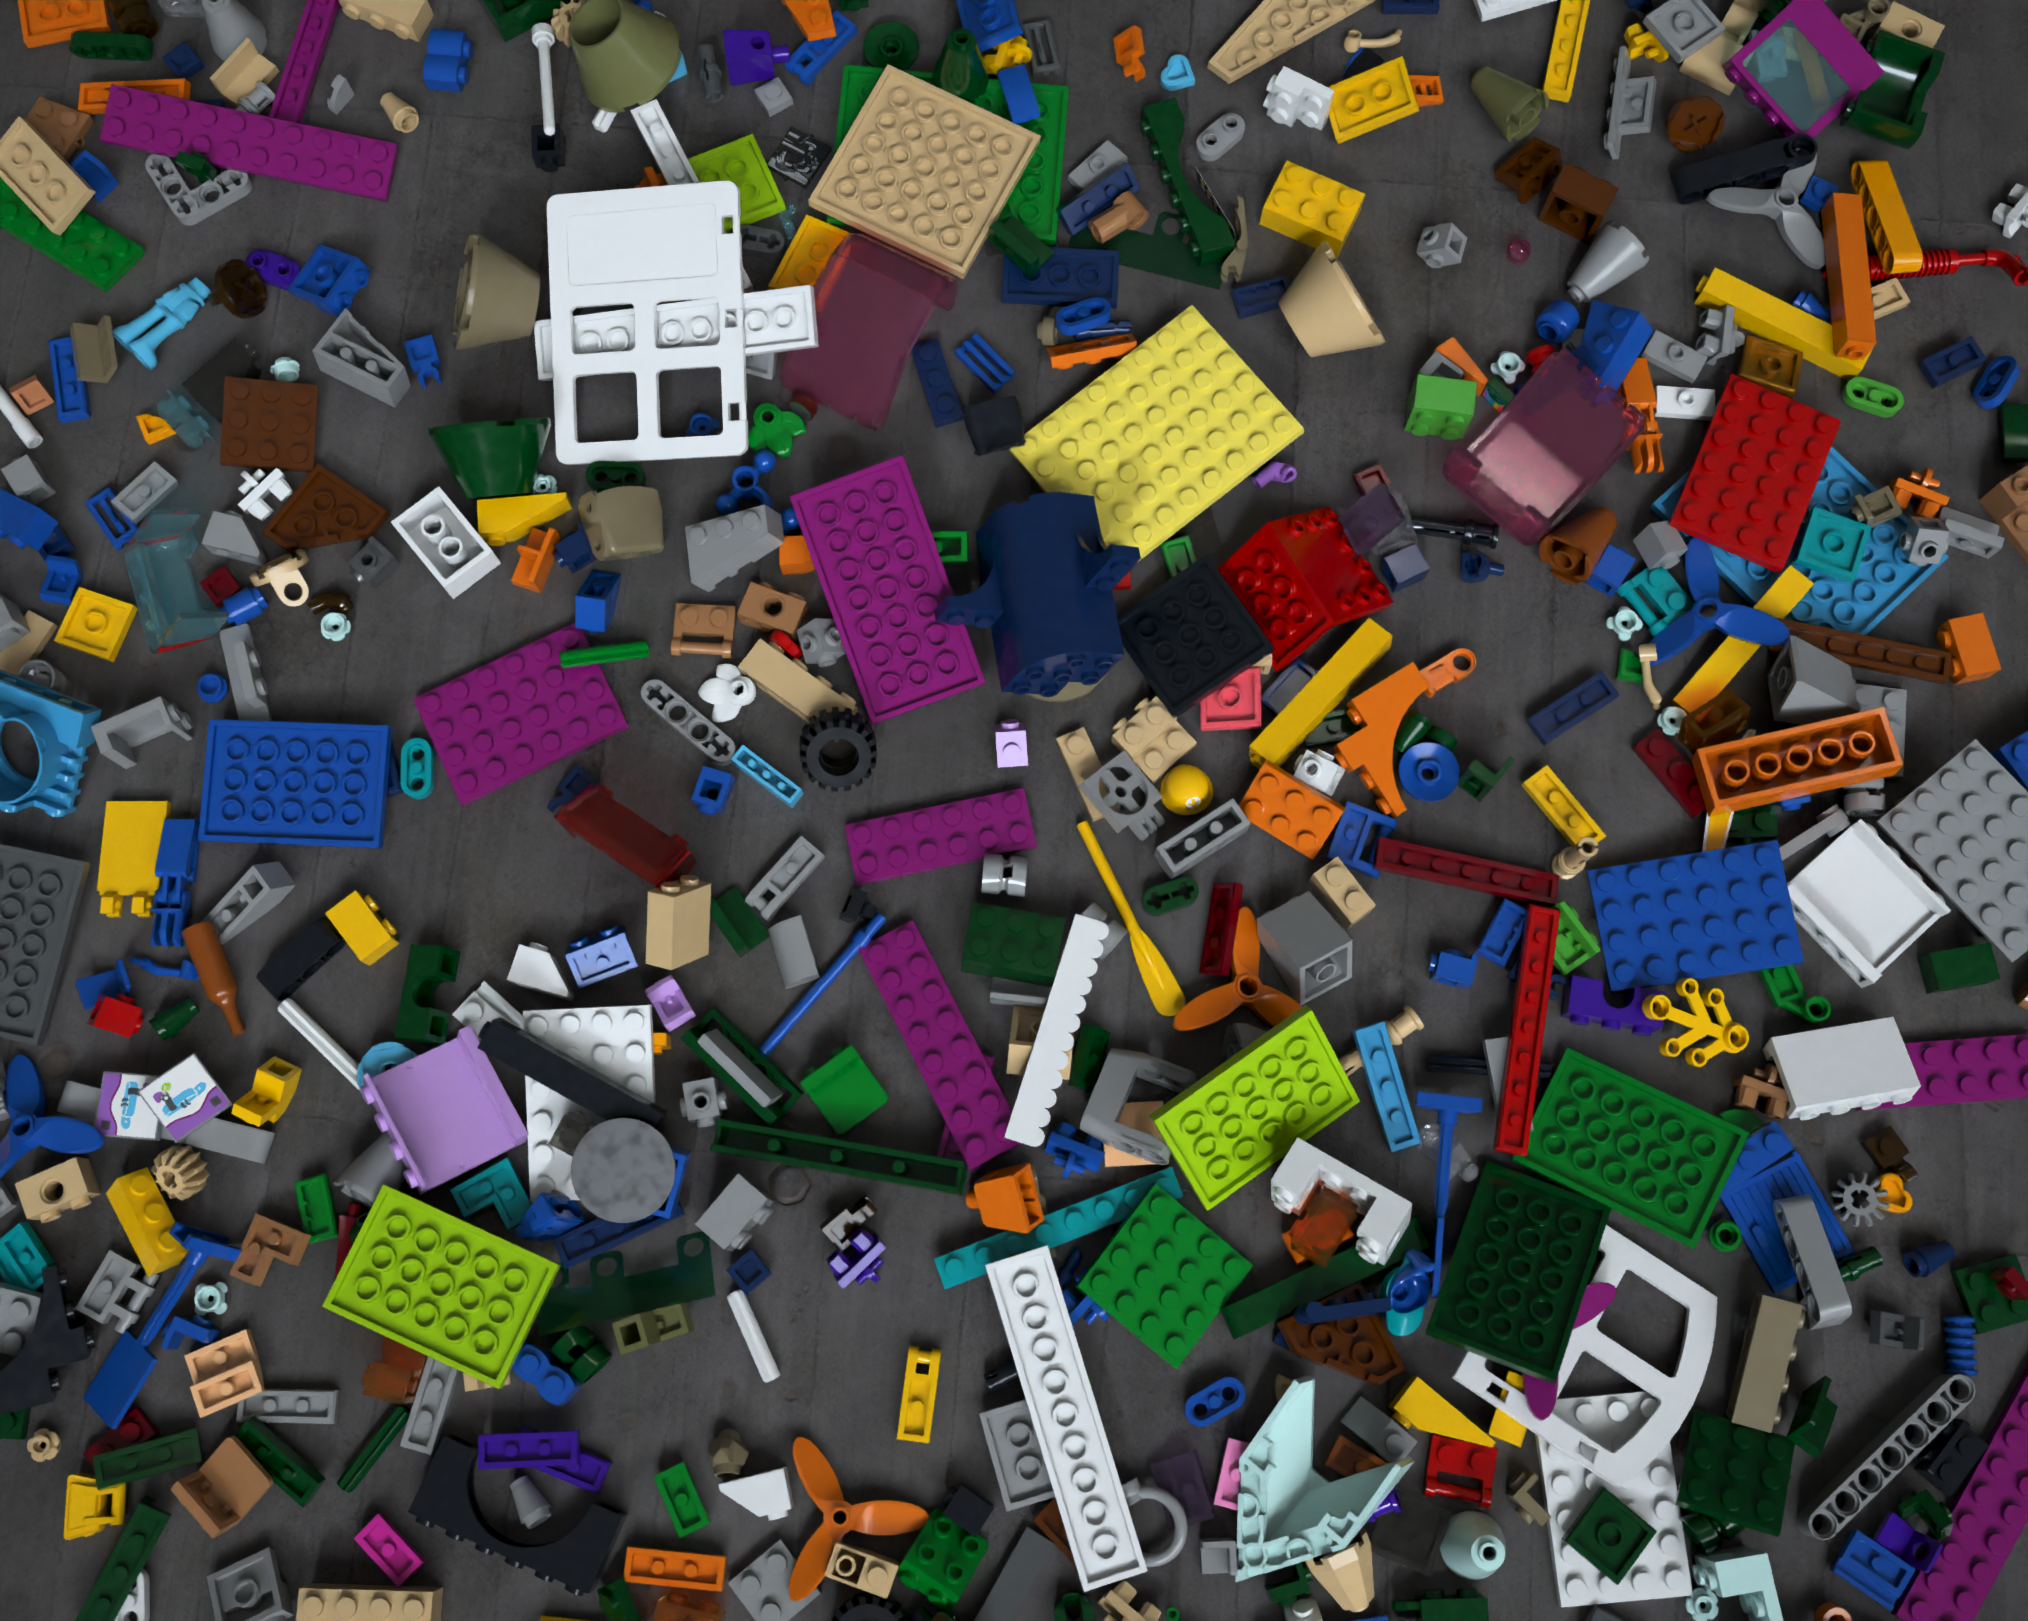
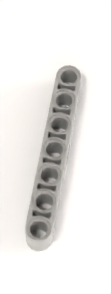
(215, 1135)
(1901, 1454)

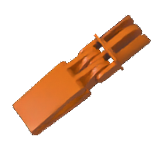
(1639, 391)

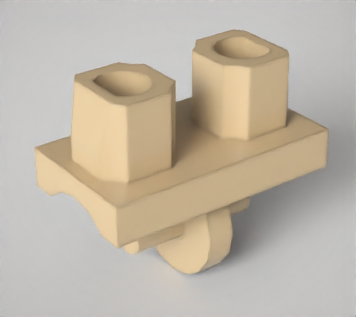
(1117, 1606)

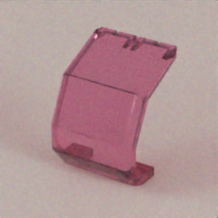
(868, 320)
(1545, 449)

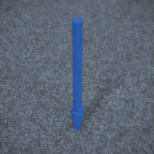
(860, 939)

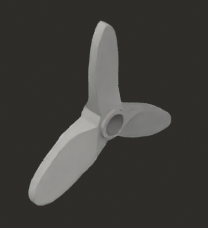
(1781, 205)

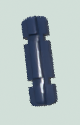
(1107, 329)

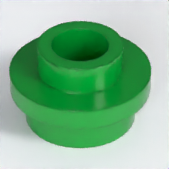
(1734, 1235)

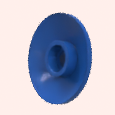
(1435, 759)

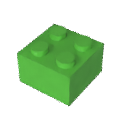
(1440, 406)

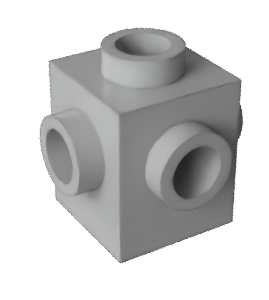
(1441, 245)
(1924, 540)
(820, 642)
(695, 1093)

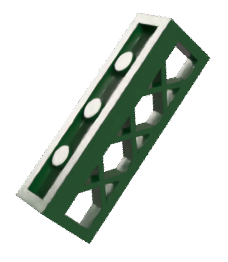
(771, 1113)
(125, 1562)

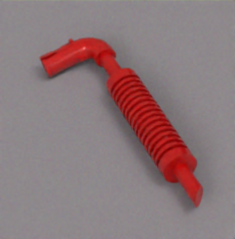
(1948, 261)

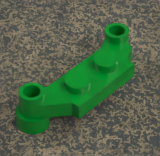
(1787, 991)

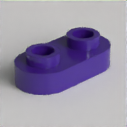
(272, 268)

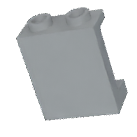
(137, 726)

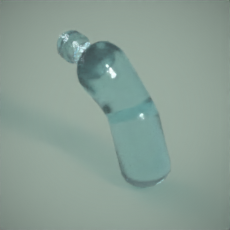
(787, 224)

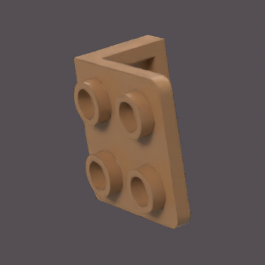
(223, 1487)

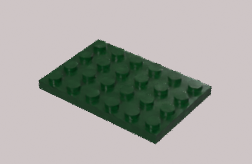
(1519, 1272)

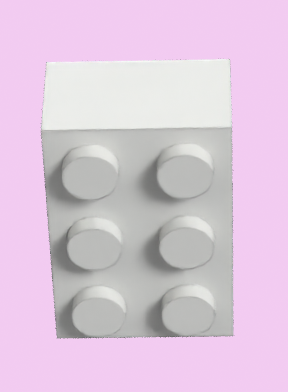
(446, 542)

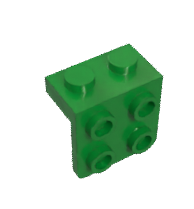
(844, 1089)
(942, 1560)

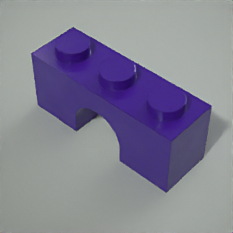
(1585, 1003)

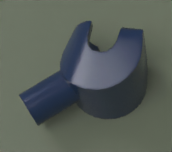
(1478, 567)

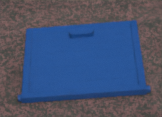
(1752, 1211)

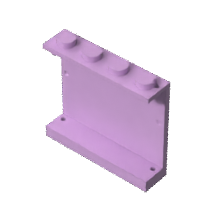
(444, 1112)

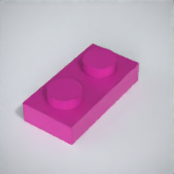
(389, 1549)

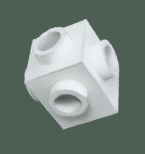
(1318, 771)

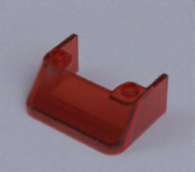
(625, 836)

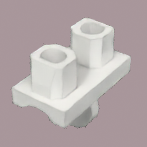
(2014, 216)
(253, 502)

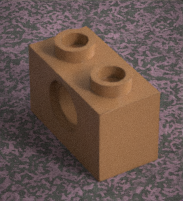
(763, 596)

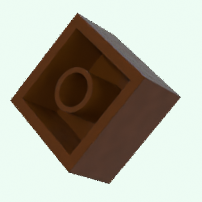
(1577, 203)

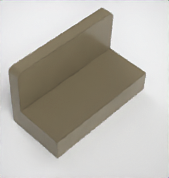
(94, 351)

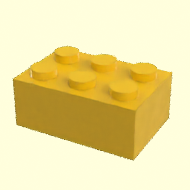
(1311, 207)

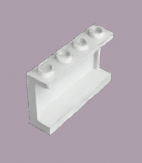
(1843, 1068)

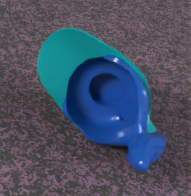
(1408, 1292)

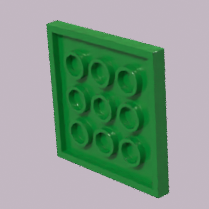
(1164, 1276)

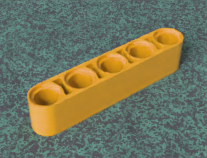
(1886, 216)

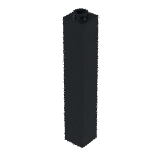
(565, 1074)

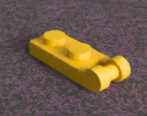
(919, 1396)

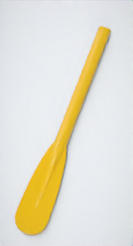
(1155, 972)

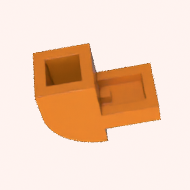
(795, 556)

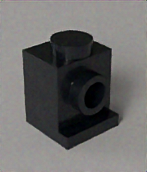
(547, 150)

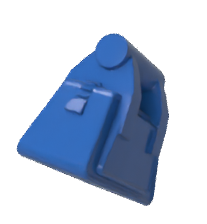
(549, 1218)

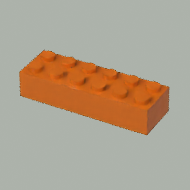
(1796, 761)

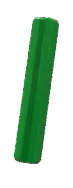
(603, 654)

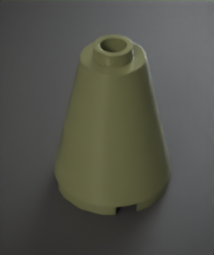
(1509, 101)

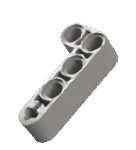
(1813, 1261)

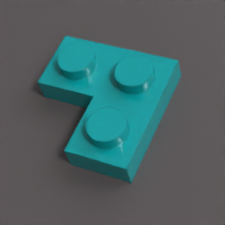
(495, 1186)

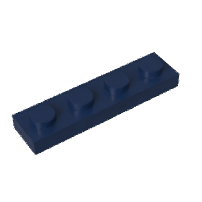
(604, 1235)

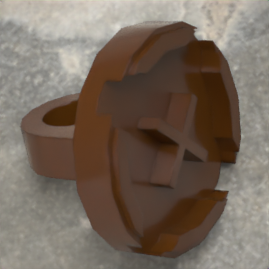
(1694, 122)

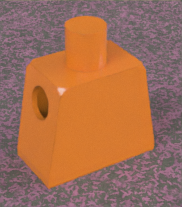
(1007, 1199)

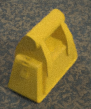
(88, 1506)

